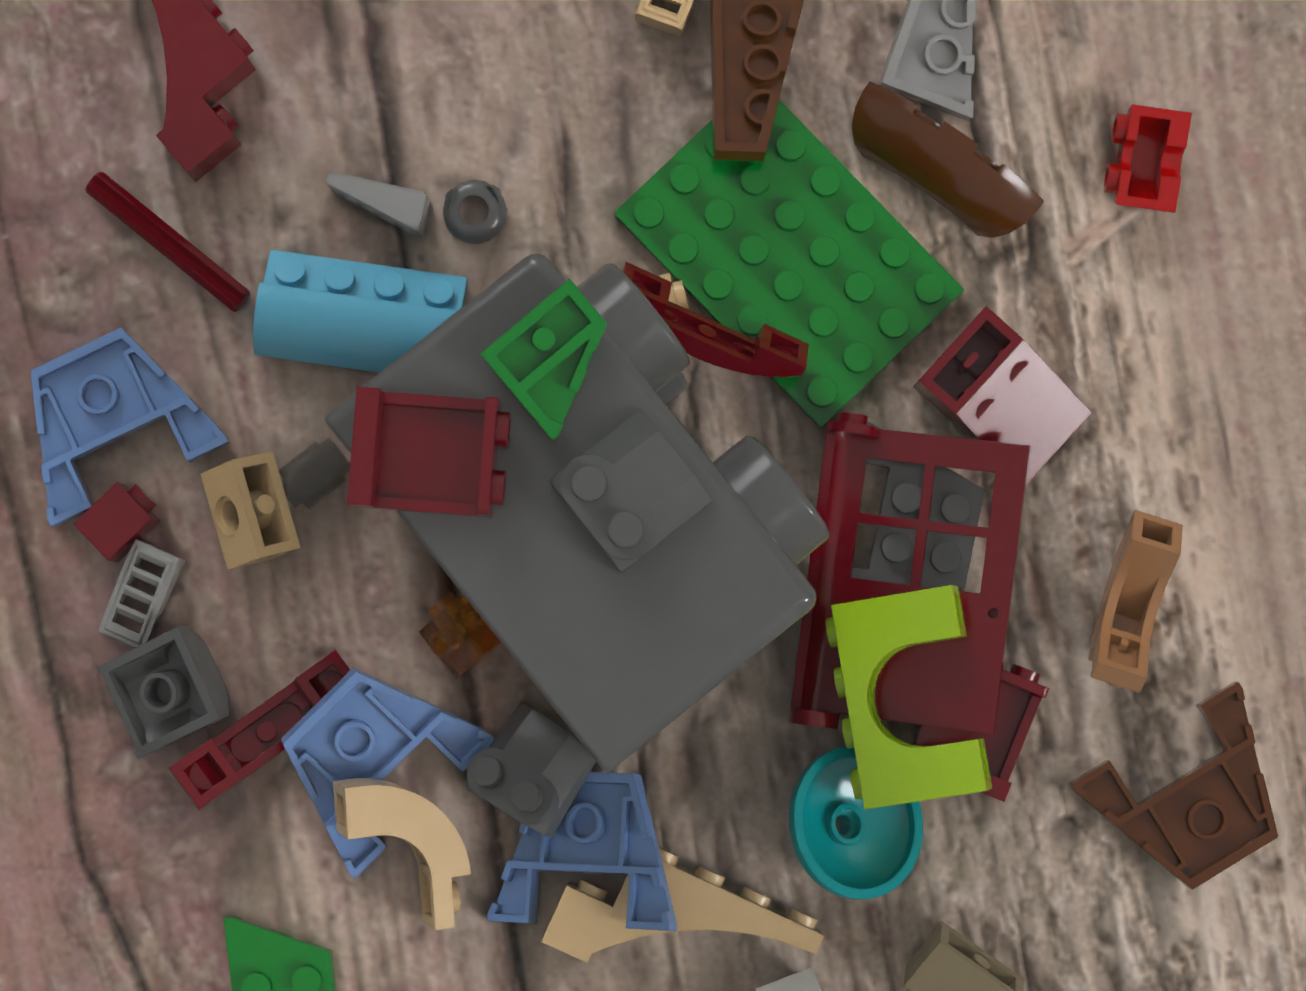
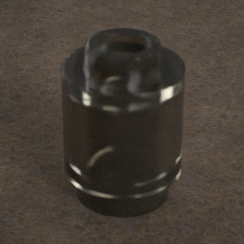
(314, 473)

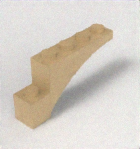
(589, 922)

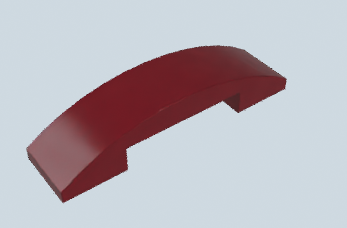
(767, 355)
(256, 736)

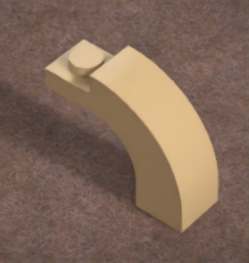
(385, 808)

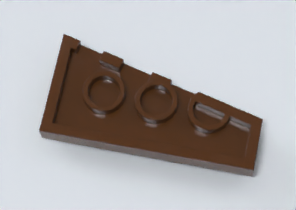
(747, 72)

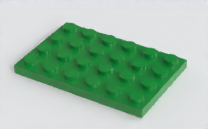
(792, 250)

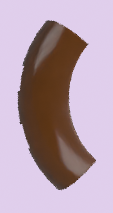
(941, 163)

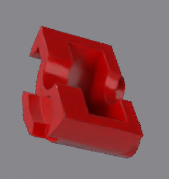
(1148, 157)

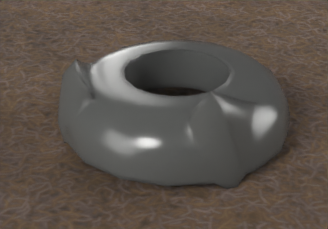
(487, 229)

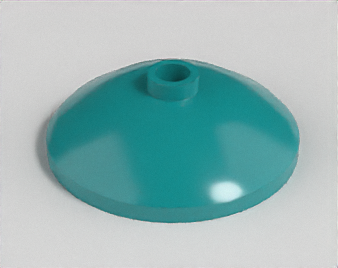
(873, 845)

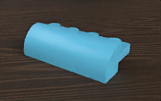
(348, 310)

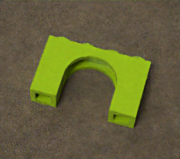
(866, 638)

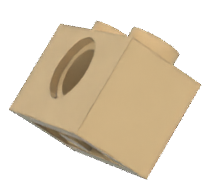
(250, 510)

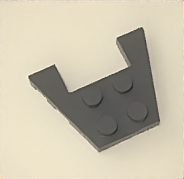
(946, 555)

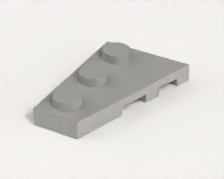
(934, 55)

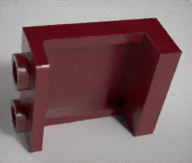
(427, 453)
(1016, 710)

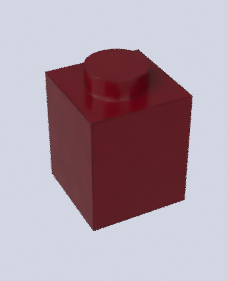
(117, 520)

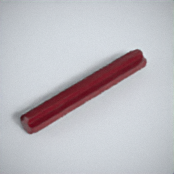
(167, 241)

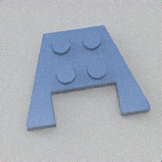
(100, 398)
(364, 733)
(601, 833)

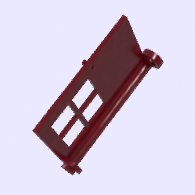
(929, 683)

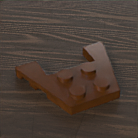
(1205, 815)

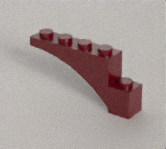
(200, 70)

